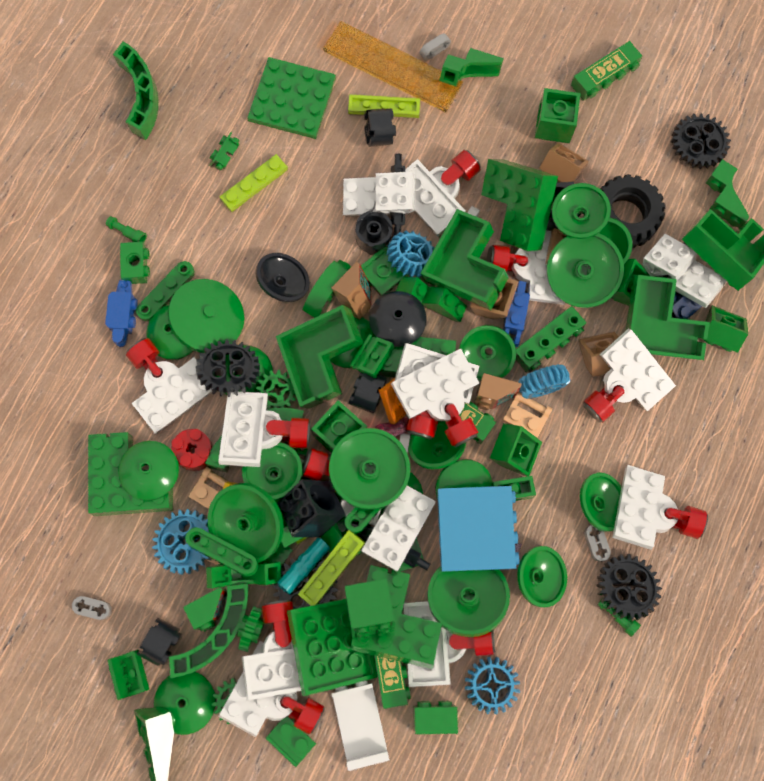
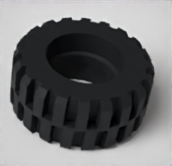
(645, 198)

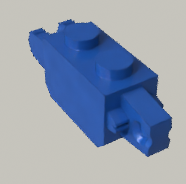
(120, 312)
(517, 313)

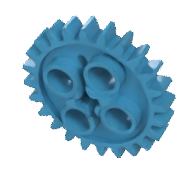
(175, 528)

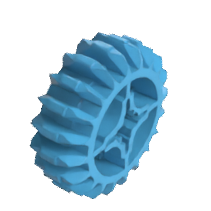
(413, 254)
(544, 381)
(491, 676)

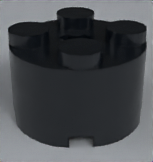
(379, 127)
(380, 226)
(367, 392)
(158, 642)

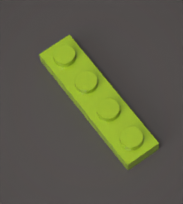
(401, 106)
(253, 183)
(331, 568)

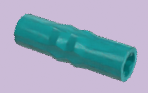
(303, 565)

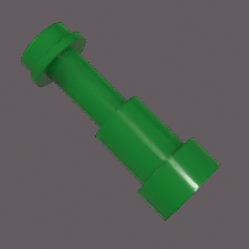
(127, 231)
(630, 626)

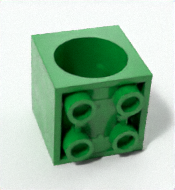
(557, 115)
(335, 425)
(369, 609)

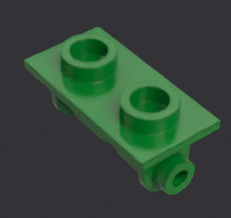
(220, 157)

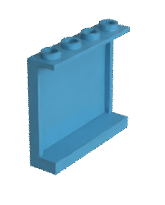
(477, 528)

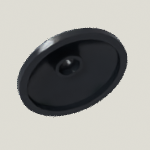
(282, 277)
(398, 329)

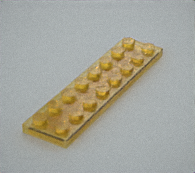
(391, 65)

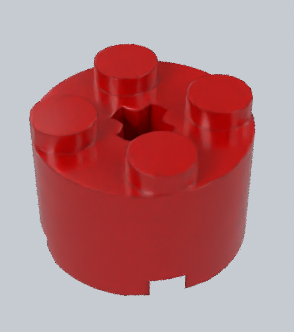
(182, 446)

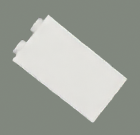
(360, 725)

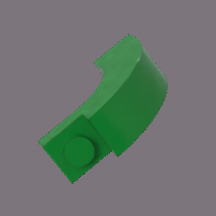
(322, 292)
(219, 576)

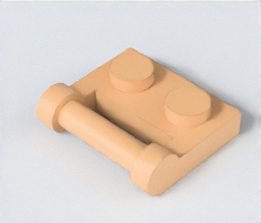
(521, 417)
(202, 492)

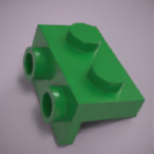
(128, 675)

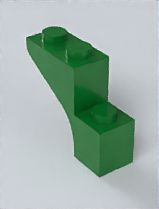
(475, 65)
(727, 203)
(435, 298)

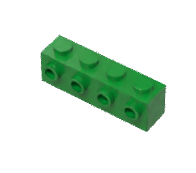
(548, 339)

